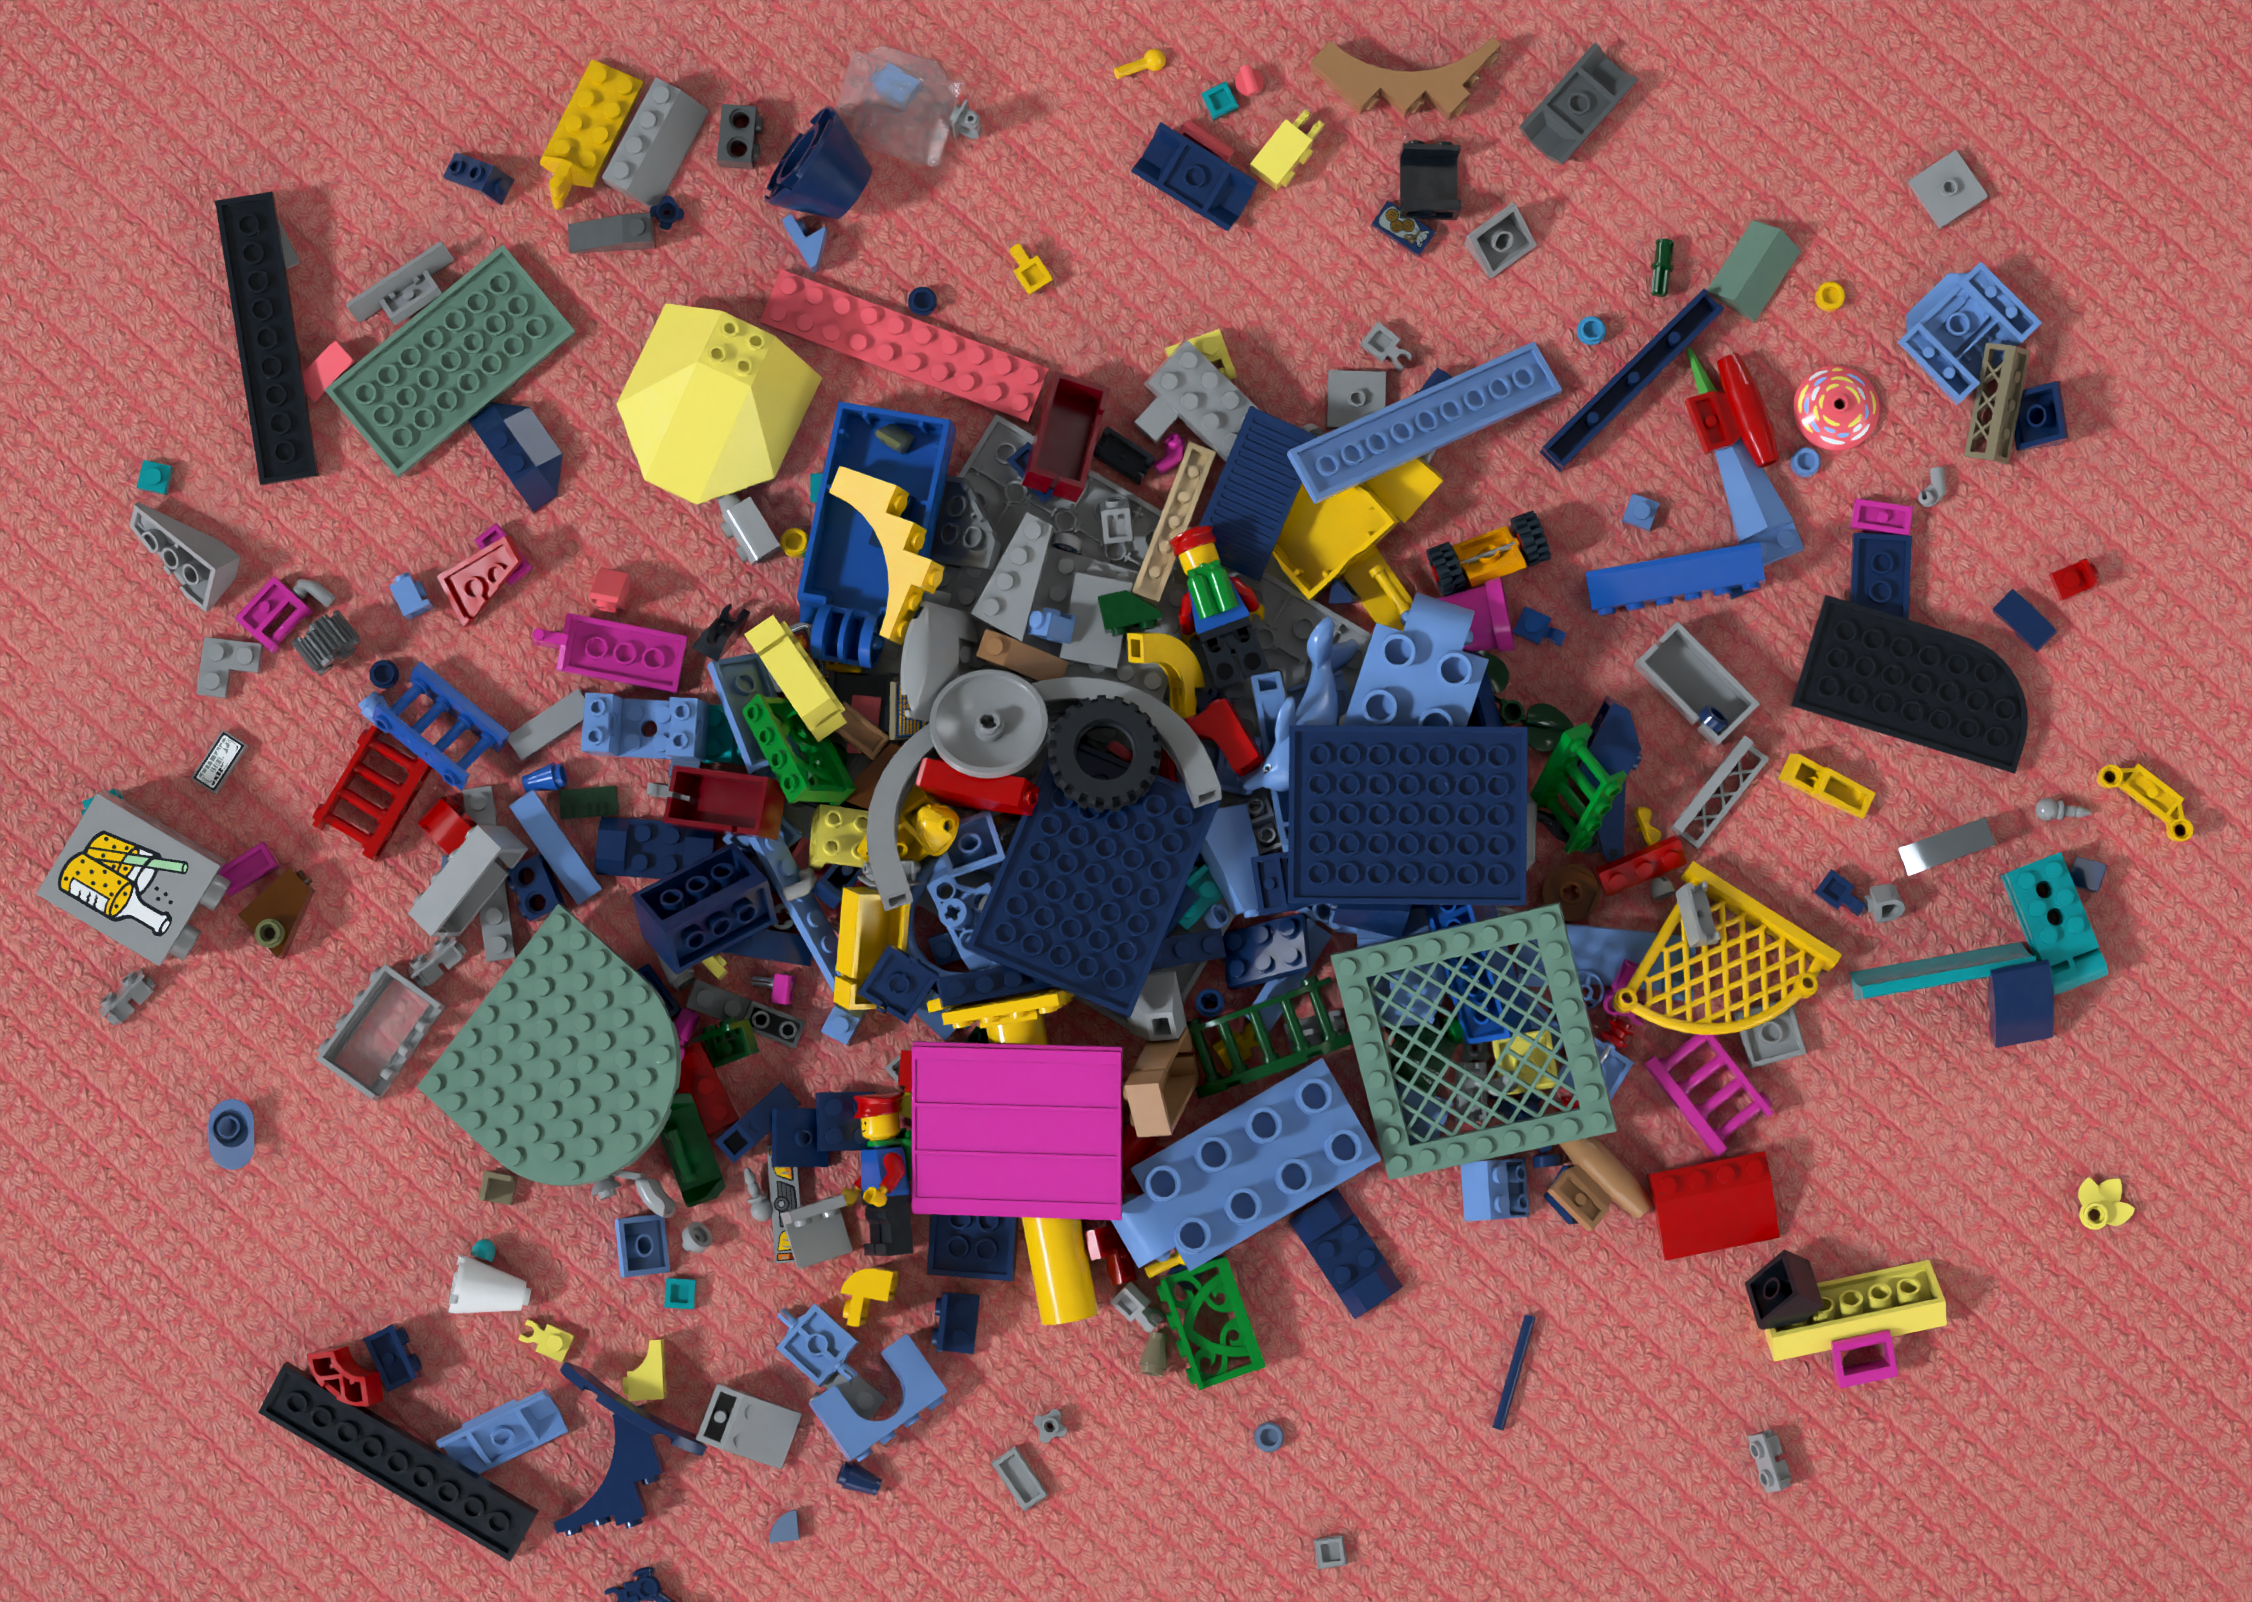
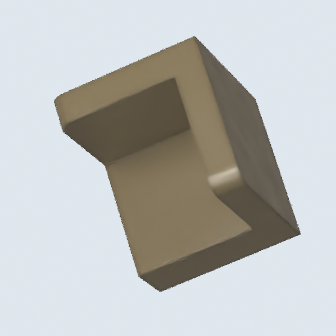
(498, 1187)

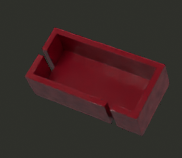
(1065, 436)
(725, 802)

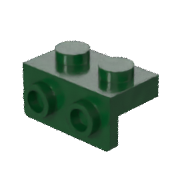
(729, 1042)

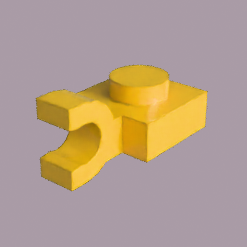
(1030, 272)

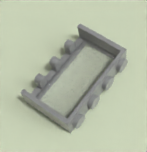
(380, 1032)

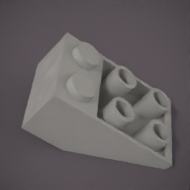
(748, 1426)

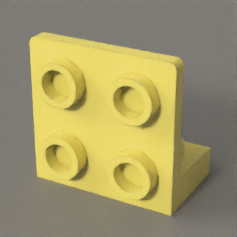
(836, 836)

